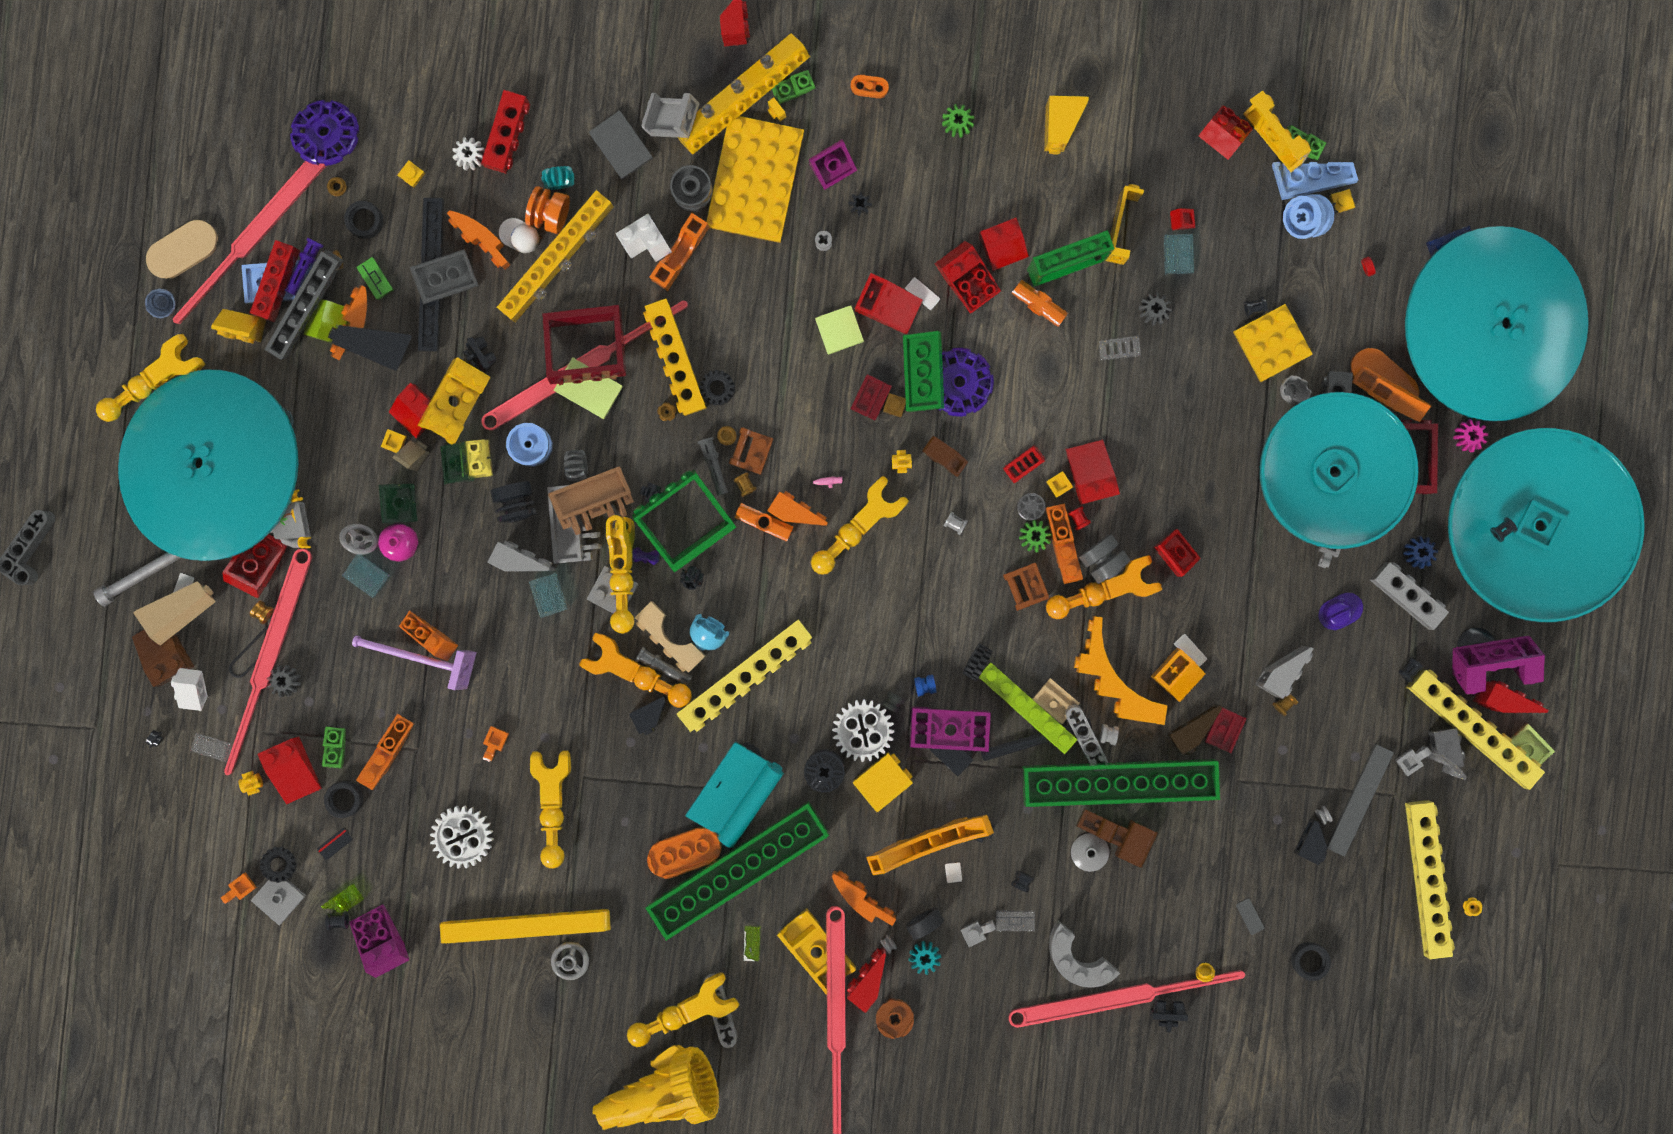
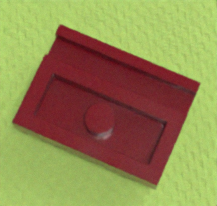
(871, 397)
(1225, 730)

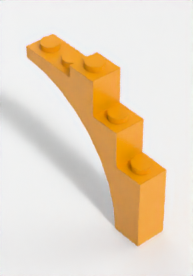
(1095, 662)
(929, 842)

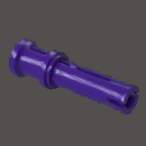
(307, 255)

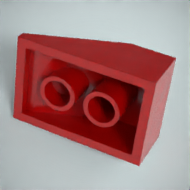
(1092, 472)
(255, 566)
(290, 770)

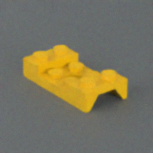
(1290, 151)
(463, 383)
(803, 935)

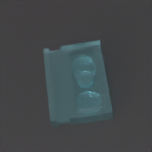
(1179, 254)
(366, 575)
(548, 595)

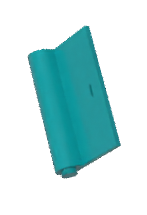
(743, 790)

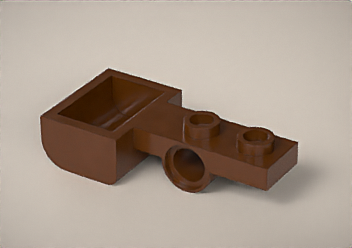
(1132, 842)

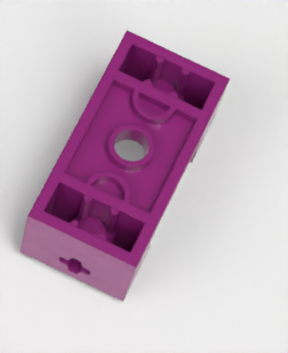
(1517, 653)
(929, 729)

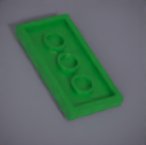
(923, 371)

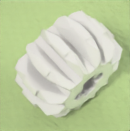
(462, 159)

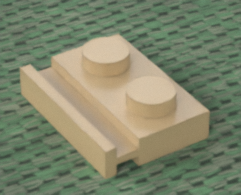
(1054, 700)

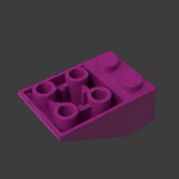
(378, 942)

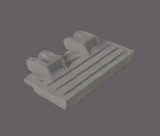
(565, 543)

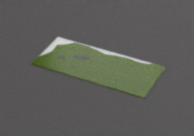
(751, 943)

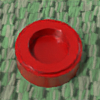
(1368, 266)

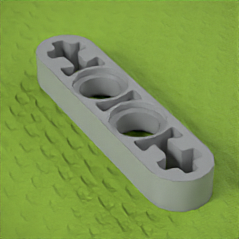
(1087, 738)
(732, 1032)

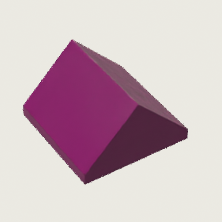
(832, 164)

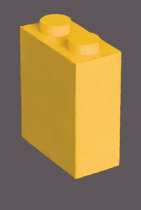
(883, 781)

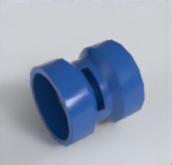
(925, 685)

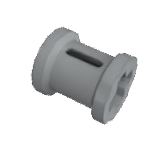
(823, 234)
(955, 523)

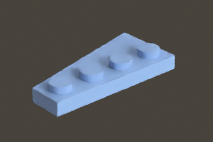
(1313, 178)

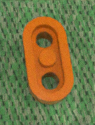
(870, 84)

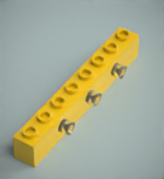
(745, 91)
(556, 257)

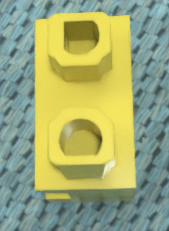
(477, 458)

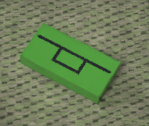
(375, 278)

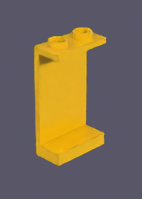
(1132, 193)

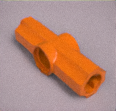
(1039, 303)
(752, 516)

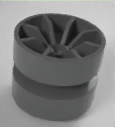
(691, 188)
(1108, 563)

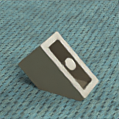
(412, 455)

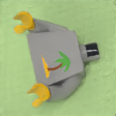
(293, 526)

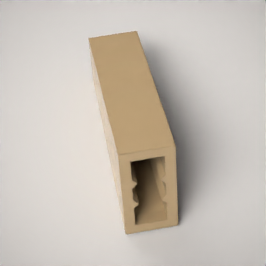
(174, 611)

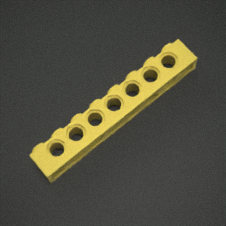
(688, 714)
(1532, 769)
(1444, 946)

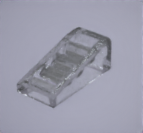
(1136, 347)

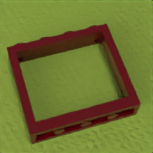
(577, 317)
(1432, 429)

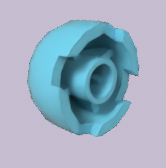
(707, 633)

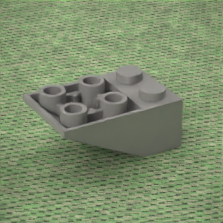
(509, 558)
(1281, 674)

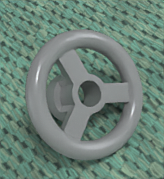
(357, 540)
(565, 966)

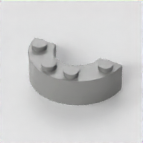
(1078, 973)

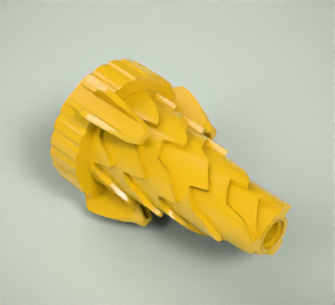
(677, 1090)

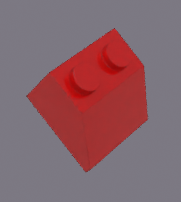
(1004, 244)
(409, 409)

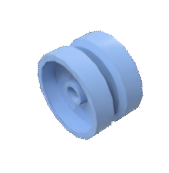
(1308, 216)
(518, 441)

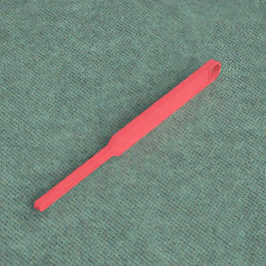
(257, 229)
(543, 389)
(271, 647)
(1109, 1000)
(836, 1005)

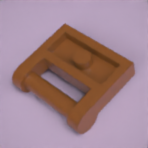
(757, 453)
(1032, 584)

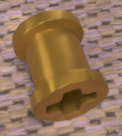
(745, 484)
(1285, 704)

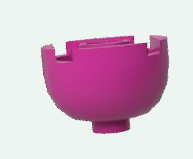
(398, 542)

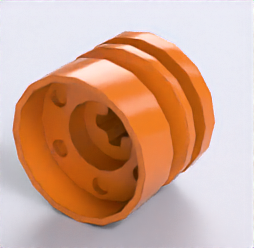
(544, 208)

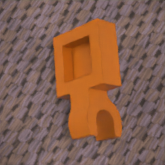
(495, 741)
(239, 887)

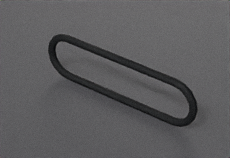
(253, 641)

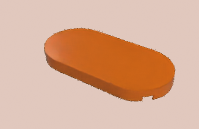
(1384, 366)
(684, 853)

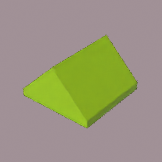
(323, 319)

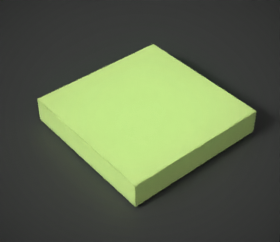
(839, 330)
(1532, 743)

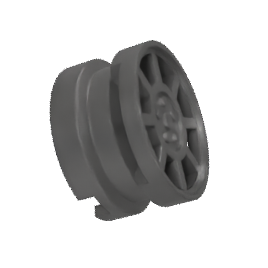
(1031, 506)

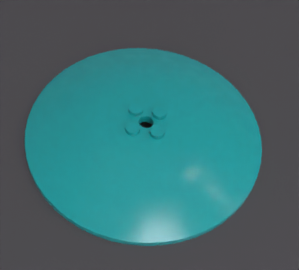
(1459, 332)
(244, 472)
(1588, 518)

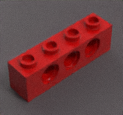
(509, 102)
(274, 281)

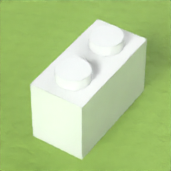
(189, 689)

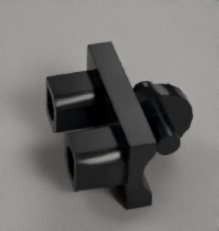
(475, 347)
(1170, 1016)

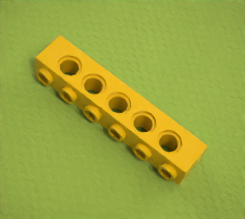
(662, 309)

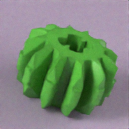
(958, 113)
(1028, 534)

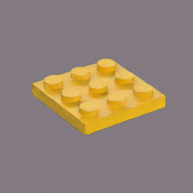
(1272, 343)

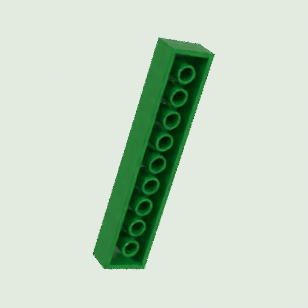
(1121, 783)
(737, 870)

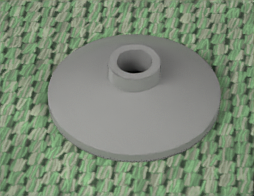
(1080, 850)

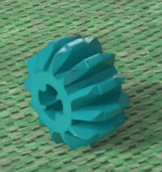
(558, 177)
(921, 951)

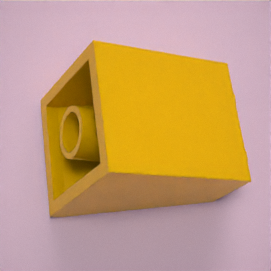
(1061, 119)

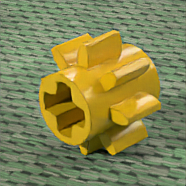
(901, 461)
(250, 783)

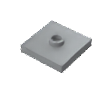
(278, 899)

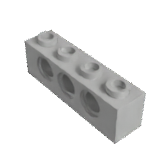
(1383, 580)

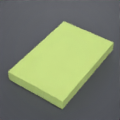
(591, 395)

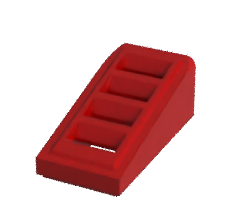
(1036, 452)

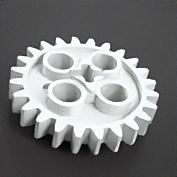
(846, 734)
(468, 852)

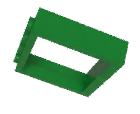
(1070, 258)
(701, 544)

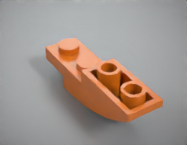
(475, 233)
(354, 314)
(1391, 394)
(1063, 543)
(386, 752)
(855, 895)

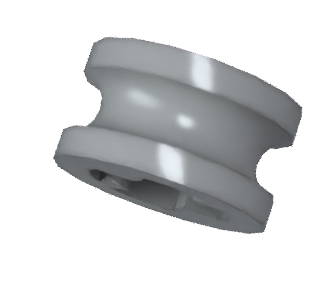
(1323, 815)
(888, 943)

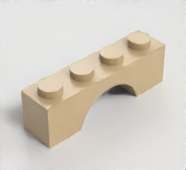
(652, 620)

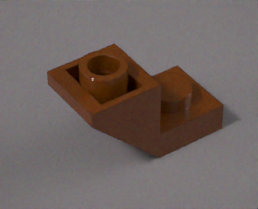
(945, 456)

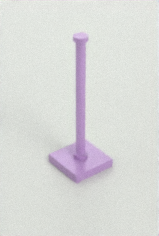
(460, 669)

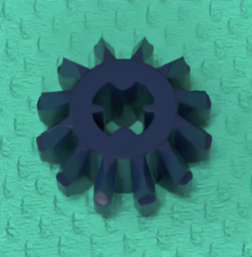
(1420, 543)

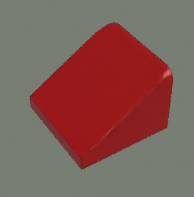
(1182, 219)

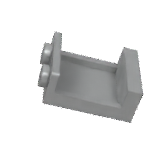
(670, 116)

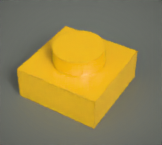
(776, 110)
(411, 174)
(1343, 201)
(393, 441)
(1059, 484)

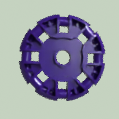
(329, 142)
(971, 379)

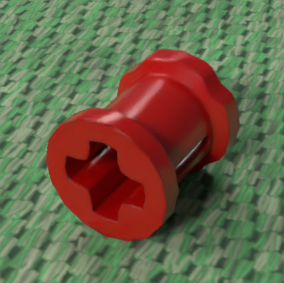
(1079, 518)

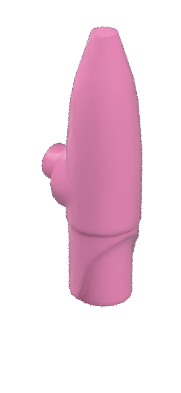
(828, 481)

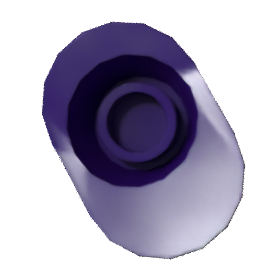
(1340, 611)

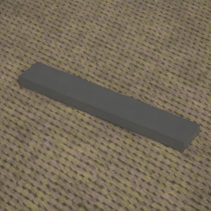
(1359, 800)

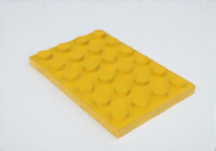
(755, 178)

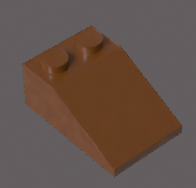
(163, 660)

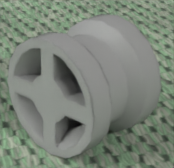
(1109, 734)

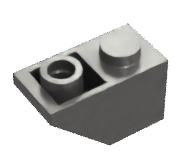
(1447, 743)

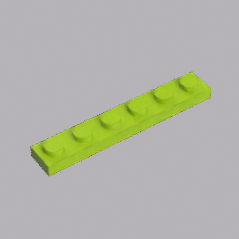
(1027, 708)

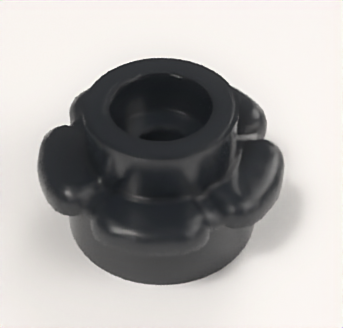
(154, 739)

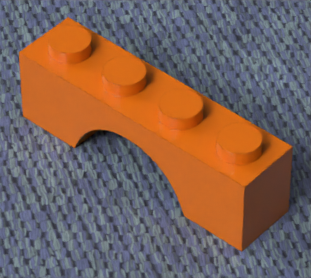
(685, 245)

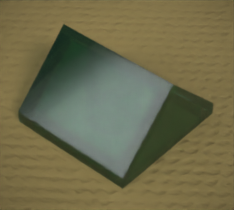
(455, 463)
(397, 503)

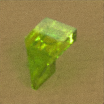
(345, 900)

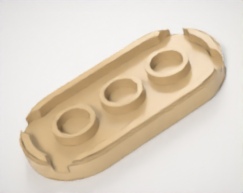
(182, 249)

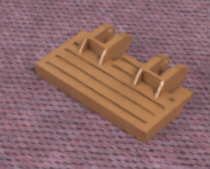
(592, 496)

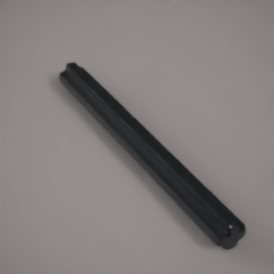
(1024, 743)

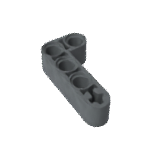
(19, 566)

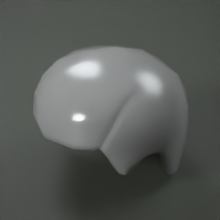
(1294, 390)

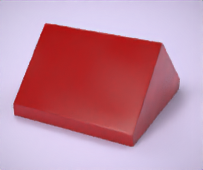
(1177, 553)

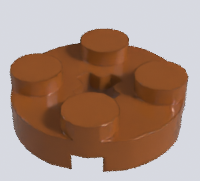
(896, 1029)

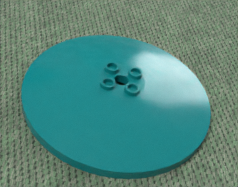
(1373, 463)

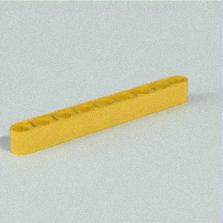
(525, 926)

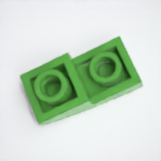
(793, 87)
(1316, 144)
(334, 747)

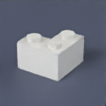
(642, 236)

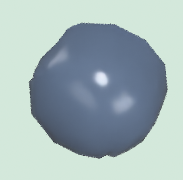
(160, 303)

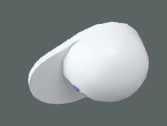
(519, 235)

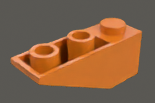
(790, 511)
(428, 636)

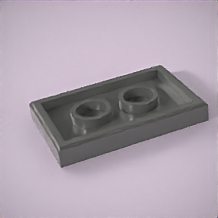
(620, 145)
(443, 276)

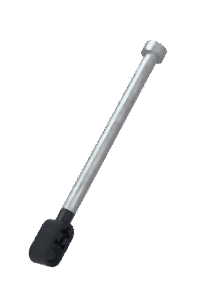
(105, 595)

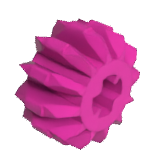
(1476, 433)

